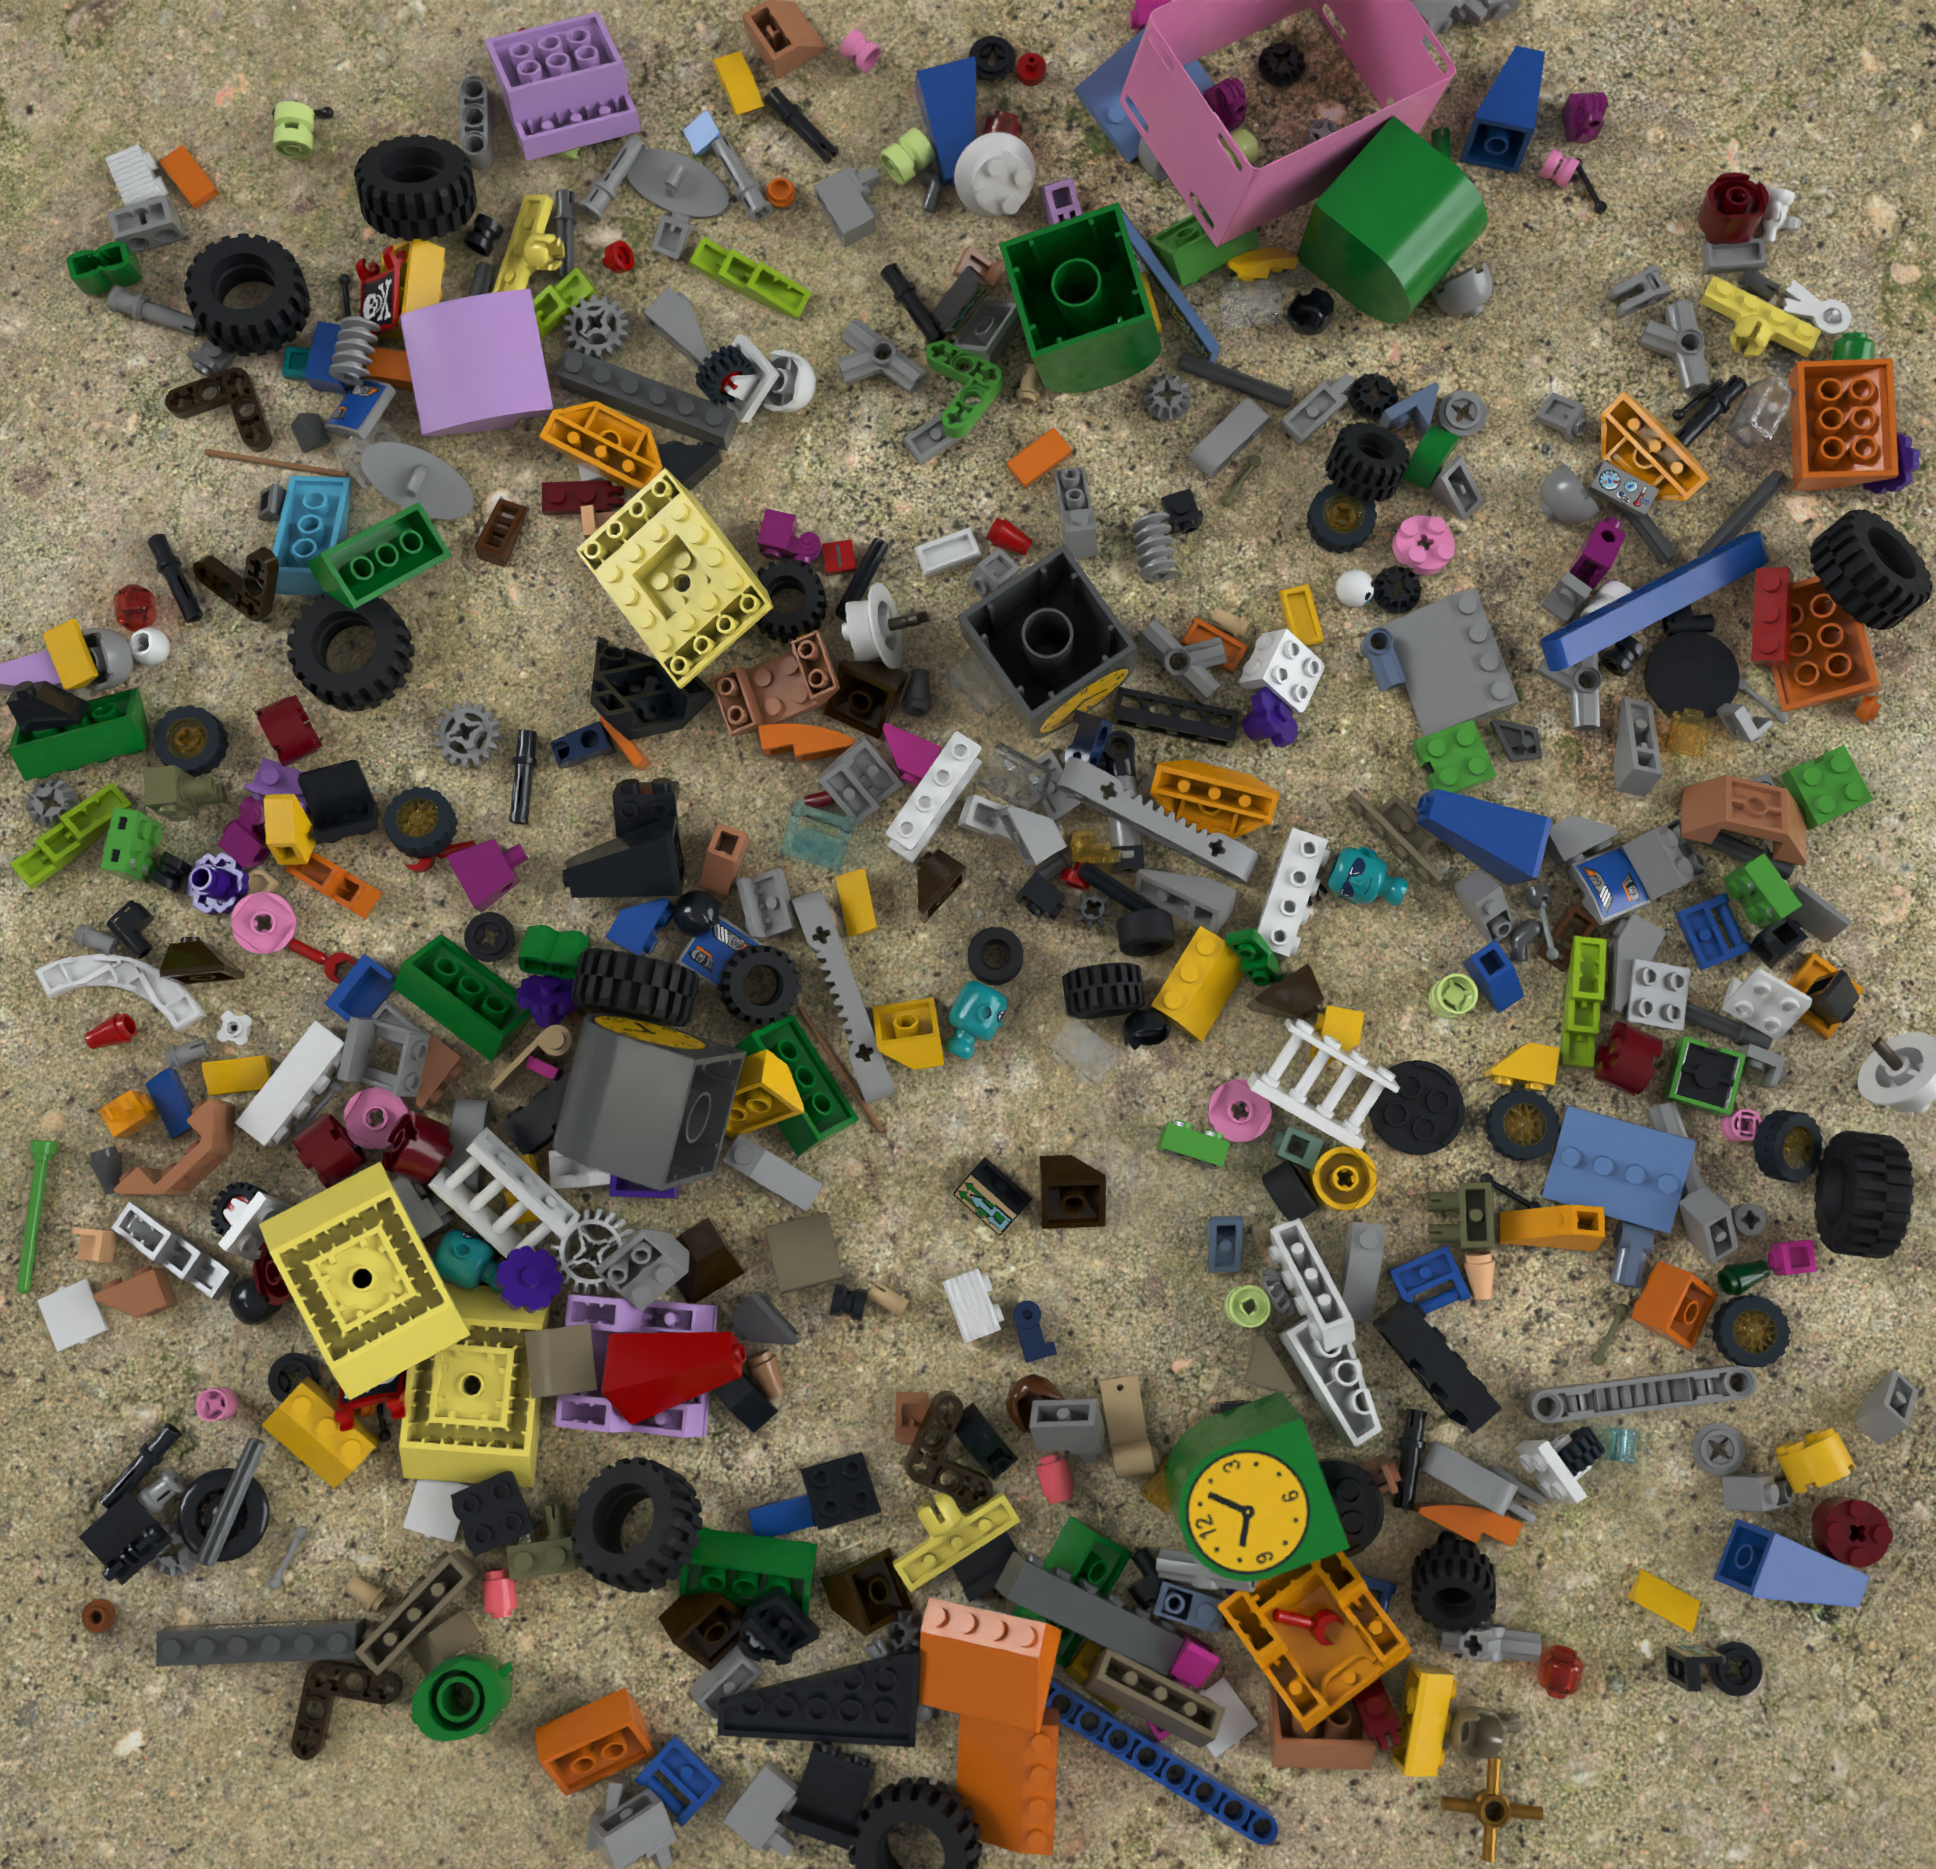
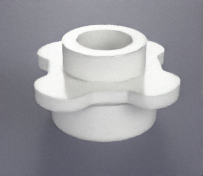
(243, 1030)

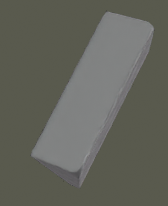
(1817, 914)
(726, 1678)

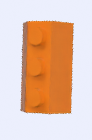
(594, 1742)

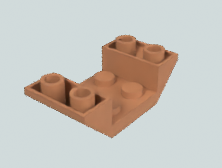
(777, 687)
(1746, 809)
(215, 1124)

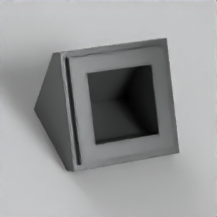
(309, 431)
(271, 503)

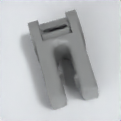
(1647, 284)
(1525, 1492)

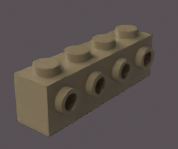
(417, 1612)
(1154, 1697)

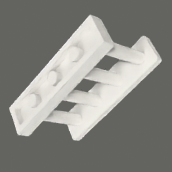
(934, 797)
(1322, 1114)
(519, 1180)

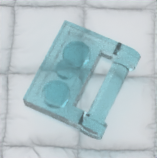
(815, 845)

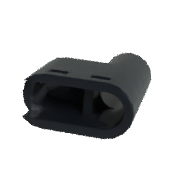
(1684, 621)
(130, 925)
(1150, 1583)

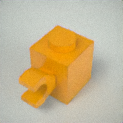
(128, 1113)

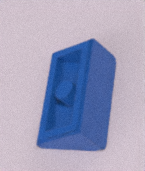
(171, 1102)
(781, 1516)

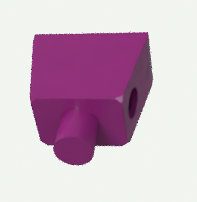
(1600, 548)
(487, 871)

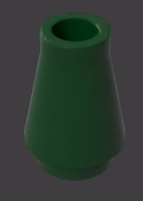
(1742, 1276)

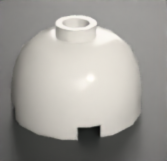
(793, 386)

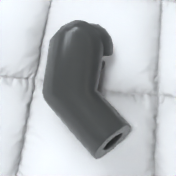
(934, 191)
(1522, 937)

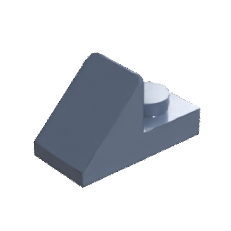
(1416, 407)
(1224, 1243)

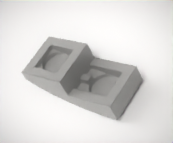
(614, 1798)

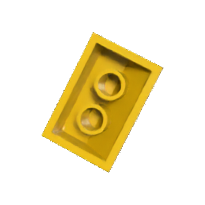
(418, 278)
(1199, 984)
(763, 1095)
(310, 1432)
(1424, 1719)

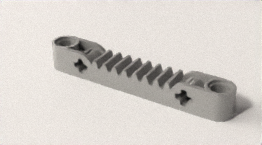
(1084, 782)
(816, 917)
(1640, 1394)

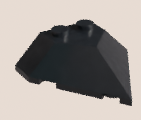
(640, 695)

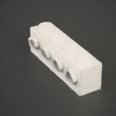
(1290, 891)
(293, 1086)
(1312, 1284)

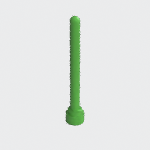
(42, 1152)

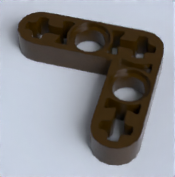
(226, 394)
(247, 594)
(936, 1463)
(326, 1693)

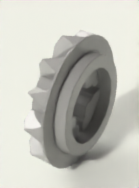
(1457, 401)
(1158, 406)
(64, 796)
(1278, 1293)
(1732, 1447)
(170, 1564)

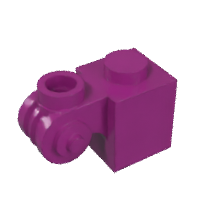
(1228, 102)
(1584, 116)
(779, 540)
(245, 837)

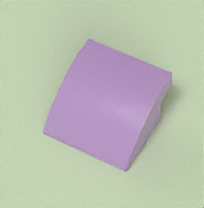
(563, 85)
(476, 363)

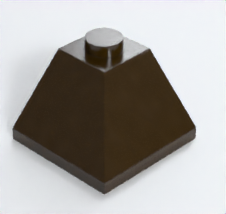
(866, 695)
(937, 881)
(197, 963)
(1290, 997)
(1071, 1193)
(710, 1261)
(867, 1592)
(703, 1626)

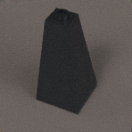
(632, 865)

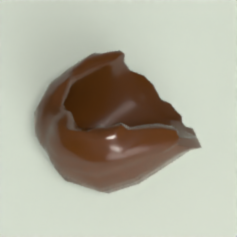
(1022, 1395)

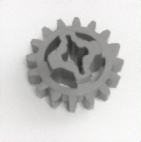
(597, 322)
(478, 733)

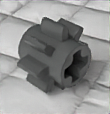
(1092, 901)
(905, 1631)

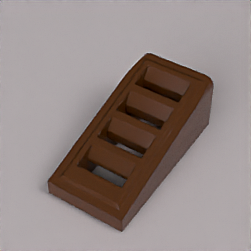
(495, 550)
(1590, 925)

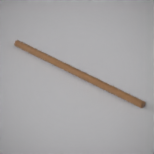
(276, 463)
(844, 1075)

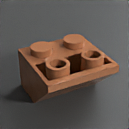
(782, 36)

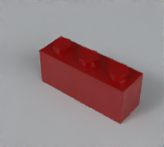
(1772, 616)

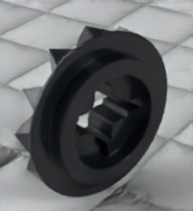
(1003, 53)
(1285, 74)
(1363, 403)
(1403, 601)
(476, 933)
(290, 1363)
(1749, 1670)

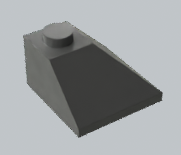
(763, 1322)

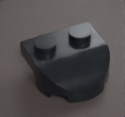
(775, 1628)

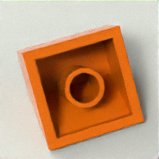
(1674, 1305)

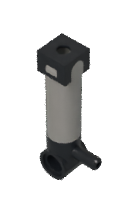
(1122, 836)

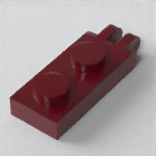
(568, 496)
(1378, 1715)

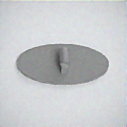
(678, 184)
(414, 476)

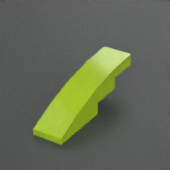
(749, 278)
(555, 302)
(71, 837)
(1582, 1002)

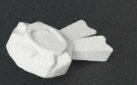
(1829, 316)

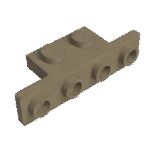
(1399, 828)

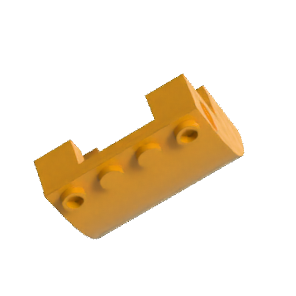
(1308, 1675)

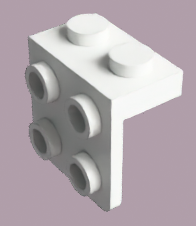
(1284, 667)
(1766, 1003)

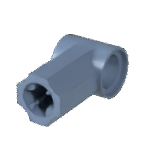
(1383, 662)
(1632, 1247)

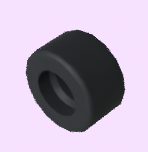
(1145, 932)
(1001, 937)
(1289, 1191)

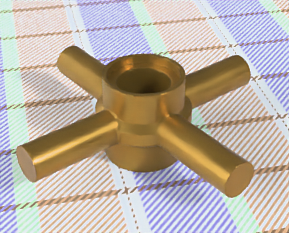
(1494, 1821)

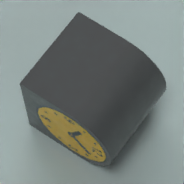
(1050, 643)
(647, 1101)

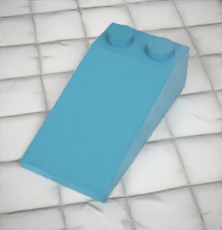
(310, 523)

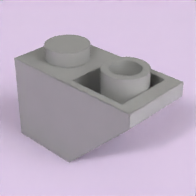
(1576, 836)
(1485, 906)
(1756, 1491)

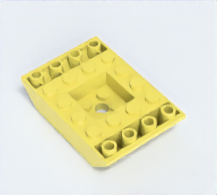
(646, 554)
(374, 1329)
(482, 1434)

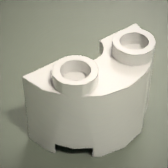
(570, 1174)

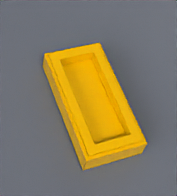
(1301, 615)

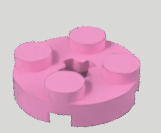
(1431, 530)
(245, 923)
(1221, 1116)
(359, 1122)

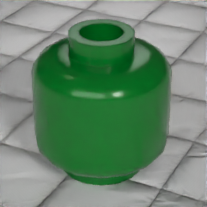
(1853, 346)

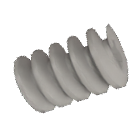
(351, 350)
(1152, 547)

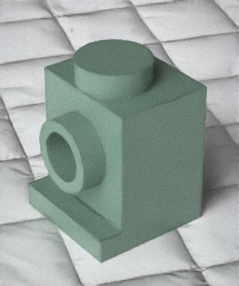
(1308, 1147)

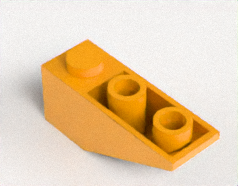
(1554, 1227)

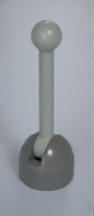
(1540, 898)

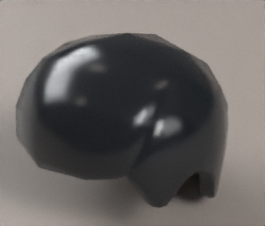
(1311, 312)
(696, 913)
(1145, 1028)
(249, 1305)

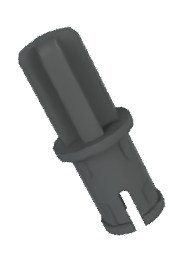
(1055, 863)

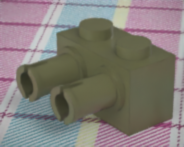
(179, 794)
(1476, 1212)
(547, 1555)

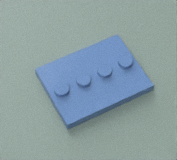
(1102, 91)
(1619, 1167)

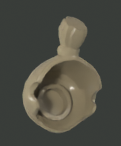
(1479, 1732)

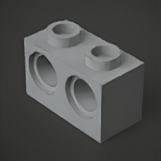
(146, 224)

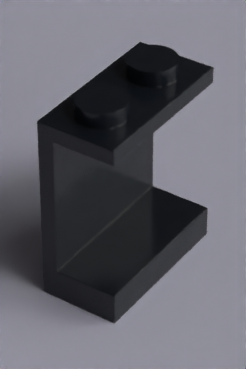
(831, 1794)

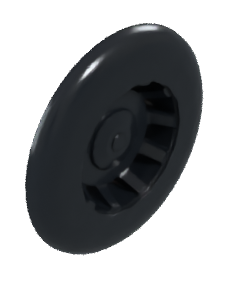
(199, 1492)

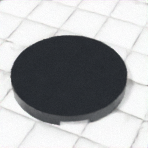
(1691, 673)
(1422, 1113)
(1356, 1502)

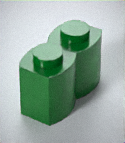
(104, 268)
(552, 952)

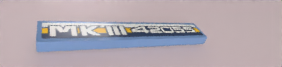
(1171, 295)

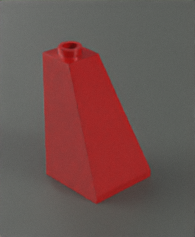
(665, 1369)

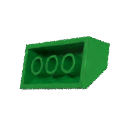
(379, 557)
(109, 729)
(463, 996)
(824, 1103)
(1087, 1556)
(749, 1567)

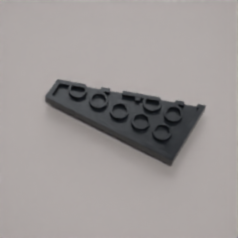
(849, 1704)

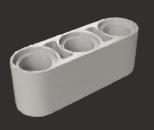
(473, 110)
(1229, 438)
(469, 1120)
(1468, 1478)

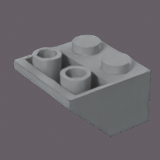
(1665, 860)
(645, 1266)

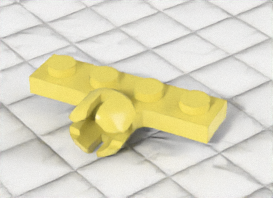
(529, 246)
(1758, 321)
(953, 1536)

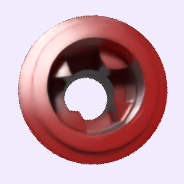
(1008, 537)
(113, 1031)

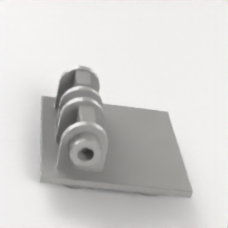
(1658, 995)

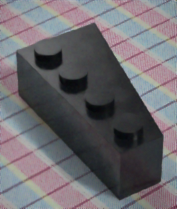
(536, 1123)
(1436, 1366)

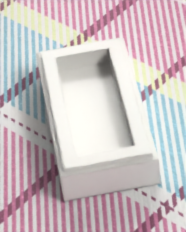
(947, 552)

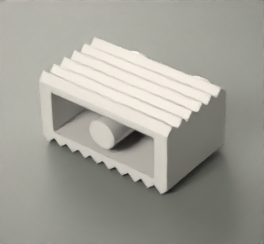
(135, 176)
(972, 1305)

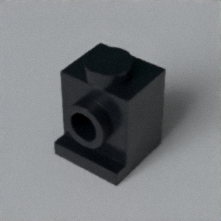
(1041, 897)
(1778, 941)

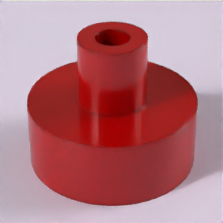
(1031, 69)
(618, 257)
(1070, 878)

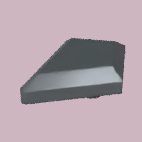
(1517, 740)

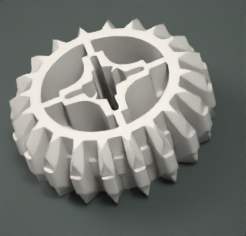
(586, 1238)

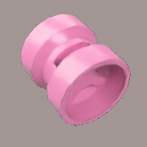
(857, 48)
(1564, 172)
(1735, 1129)
(210, 1405)

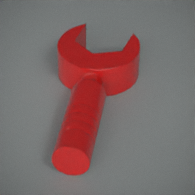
(427, 863)
(331, 964)
(1315, 1624)

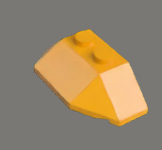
(604, 443)
(1648, 450)
(1214, 797)

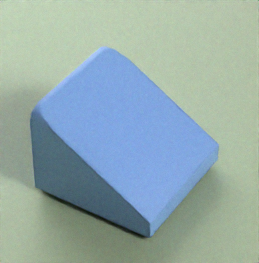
(701, 133)

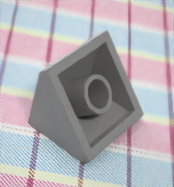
(989, 329)

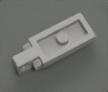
(1316, 409)
(930, 439)

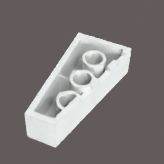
(1335, 1383)

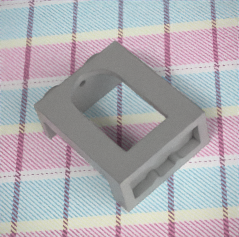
(360, 1049)

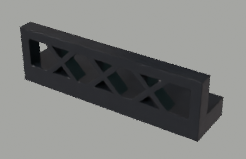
(1174, 725)

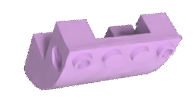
(617, 1315)

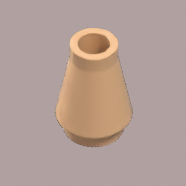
(1480, 1273)

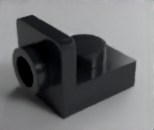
(1182, 512)

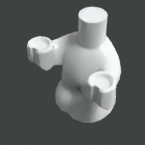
(1776, 216)

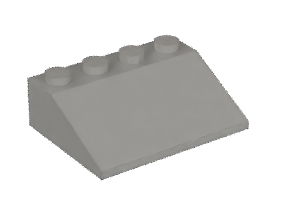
(1451, 663)

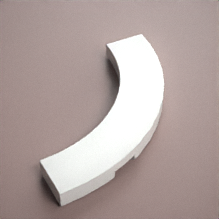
(122, 973)

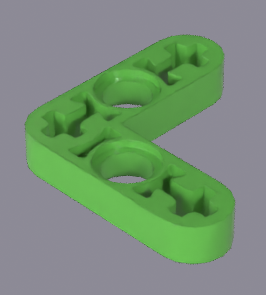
(973, 383)

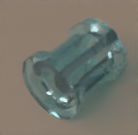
(1623, 1445)

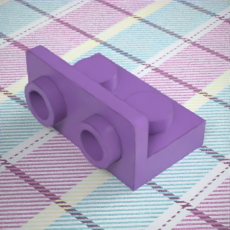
(276, 779)

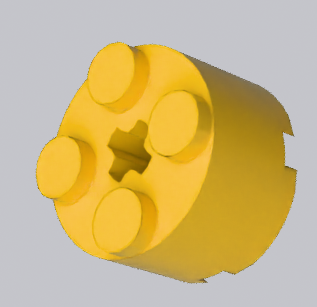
(1360, 1179)
(1816, 1461)

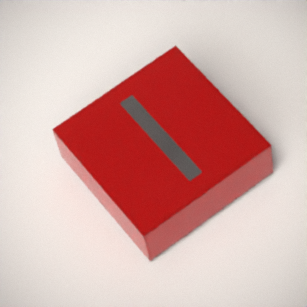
(839, 557)

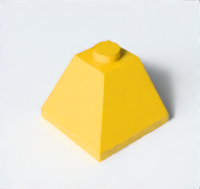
(909, 1033)

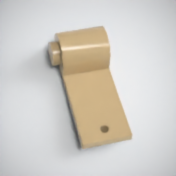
(554, 1040)
(1127, 1427)

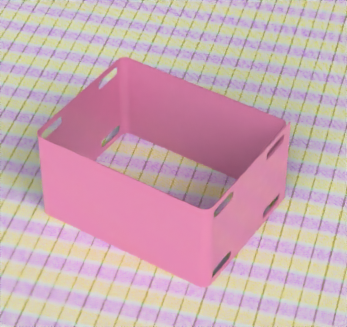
(1184, 131)

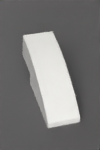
(982, 818)

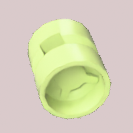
(293, 130)
(910, 154)
(1453, 996)
(1247, 1306)

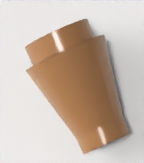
(765, 1371)

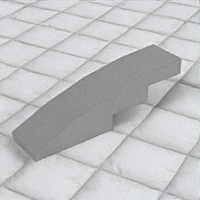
(173, 1250)

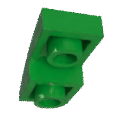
(1430, 456)
(1256, 957)

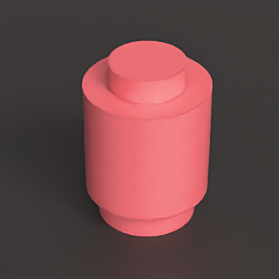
(1055, 1478)
(499, 1592)

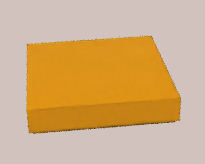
(1808, 971)

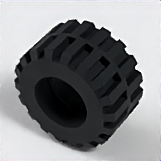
(1367, 462)
(808, 616)
(786, 984)
(1103, 990)
(1453, 1586)

